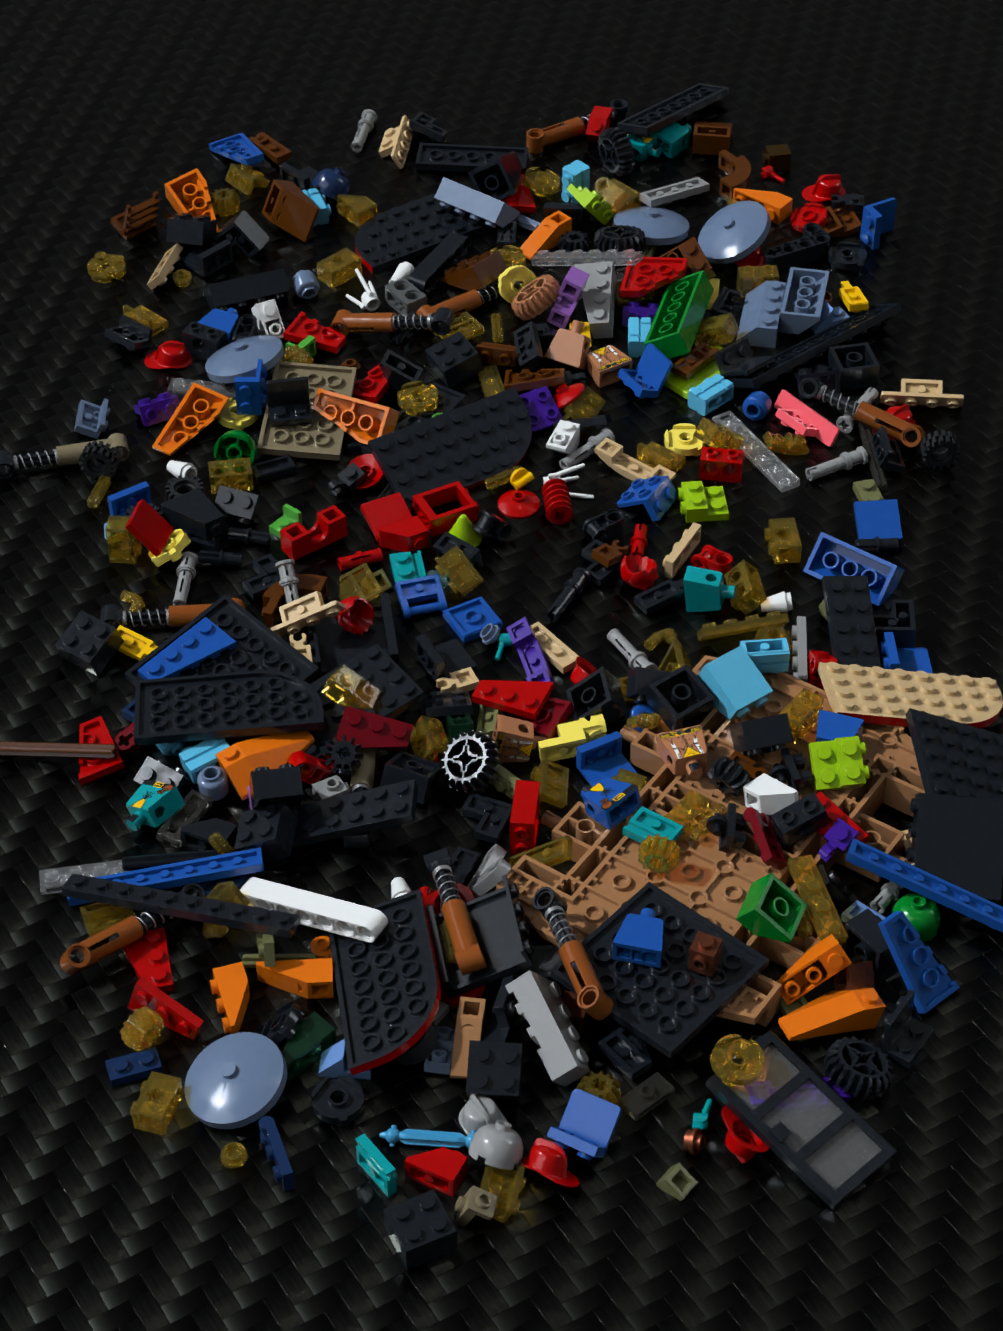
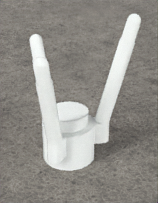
(369, 298)
(556, 475)

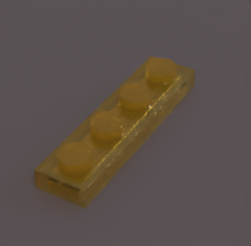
(732, 627)
(815, 894)

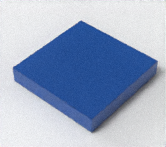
(877, 519)
(470, 618)

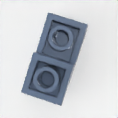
(441, 1057)

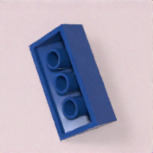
(839, 558)

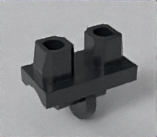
(787, 771)
(725, 827)

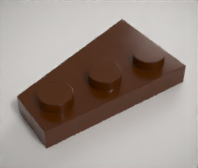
(528, 381)

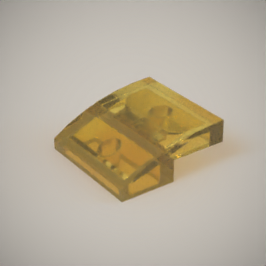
(101, 916)

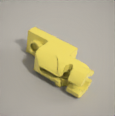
(571, 736)

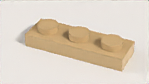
(165, 267)
(682, 550)
(554, 649)

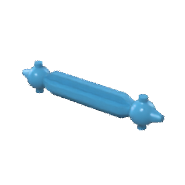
(427, 1138)

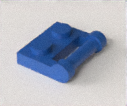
(420, 590)

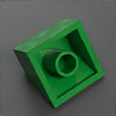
(771, 909)

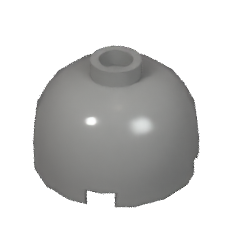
(498, 1145)

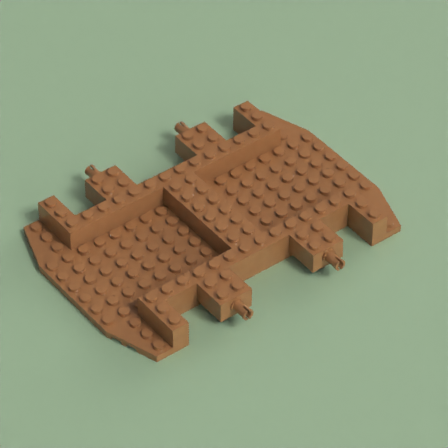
(707, 878)

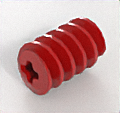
(557, 501)

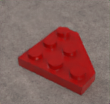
(651, 274)

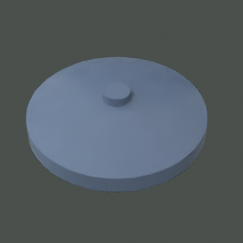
(659, 224)
(734, 232)
(242, 357)
(235, 1080)

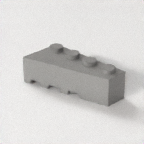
(600, 297)
(550, 1027)

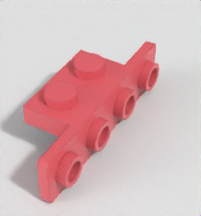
(804, 419)

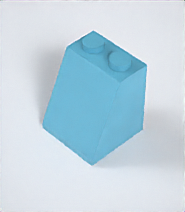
(735, 683)

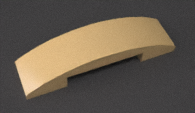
(626, 465)

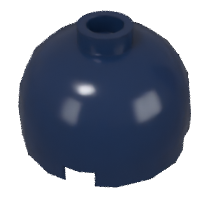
(332, 182)

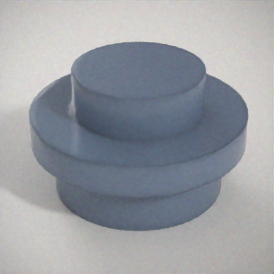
(490, 633)

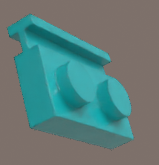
(406, 565)
(650, 823)
(376, 1165)

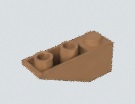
(469, 1026)

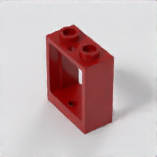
(444, 522)
(524, 816)

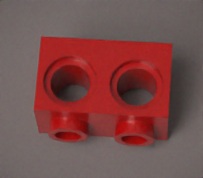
(721, 464)

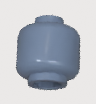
(305, 284)
(213, 782)

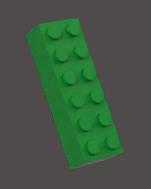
(680, 315)

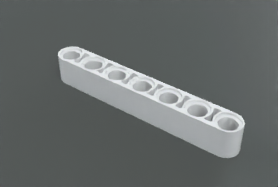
(317, 909)

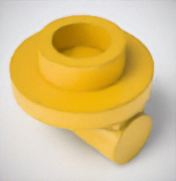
(520, 478)

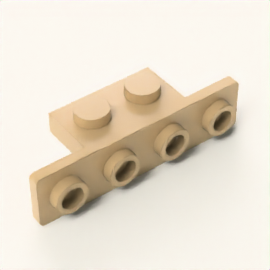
(397, 142)
(921, 392)
(305, 612)

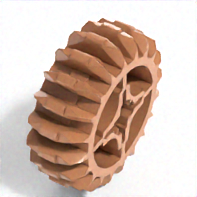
(536, 297)

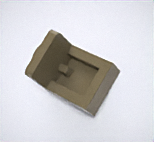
(474, 1203)

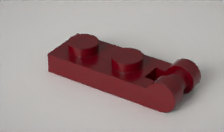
(765, 838)

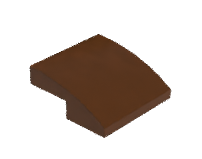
(841, 222)

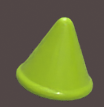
(465, 532)

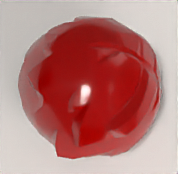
(638, 571)
(356, 616)

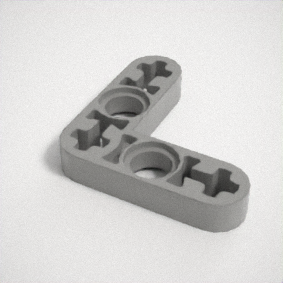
(489, 871)

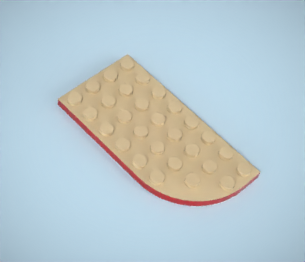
(888, 694)

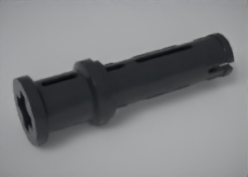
(572, 589)

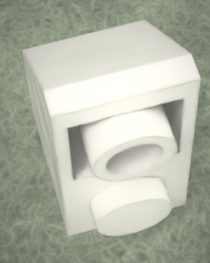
(269, 318)
(564, 437)
(768, 794)

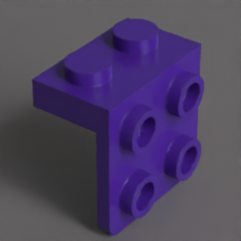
(541, 408)

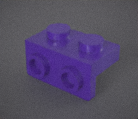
(634, 309)
(158, 409)

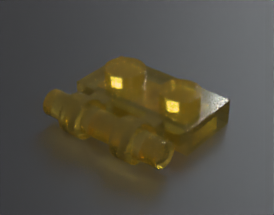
(690, 810)

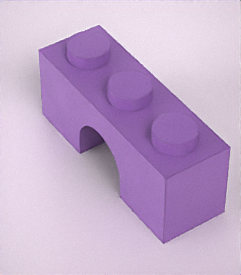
(570, 294)

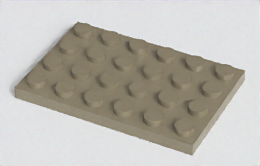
(322, 437)

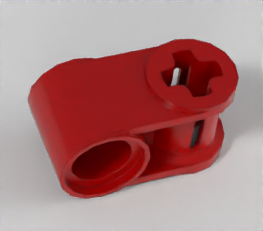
(713, 560)
(815, 657)
(313, 768)

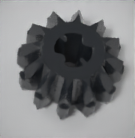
(573, 241)
(345, 763)
(728, 776)

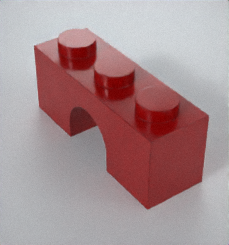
(329, 527)

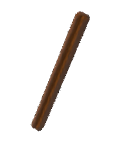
(58, 749)

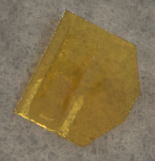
(359, 583)

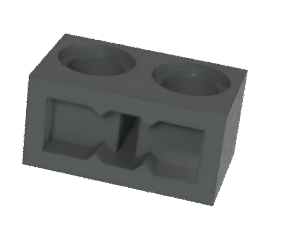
(404, 296)

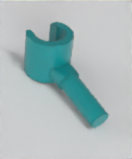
(504, 640)
(701, 1119)

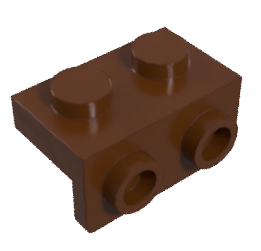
(497, 354)

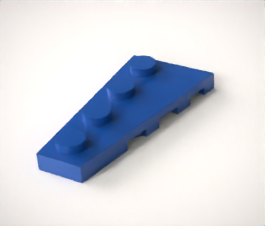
(238, 149)
(194, 646)
(916, 963)

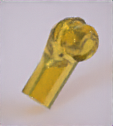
(134, 599)
(658, 636)
(644, 720)

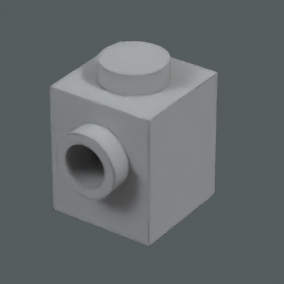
(329, 788)

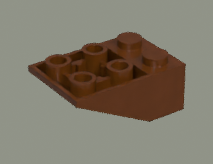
(711, 137)
(290, 209)
(696, 260)
(475, 272)

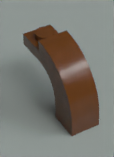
(738, 170)
(275, 596)

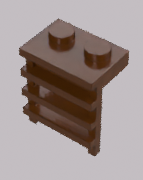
(138, 218)

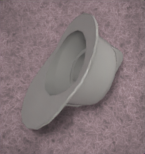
(479, 1112)

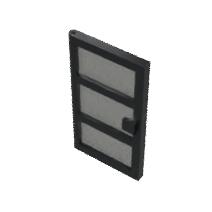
(806, 1123)

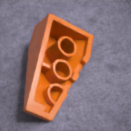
(190, 194)
(192, 415)
(355, 416)
(261, 751)
(834, 1014)

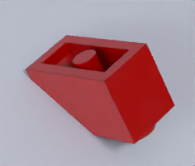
(598, 122)
(404, 535)
(438, 1169)

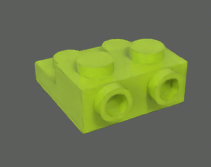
(592, 203)
(702, 503)
(838, 763)

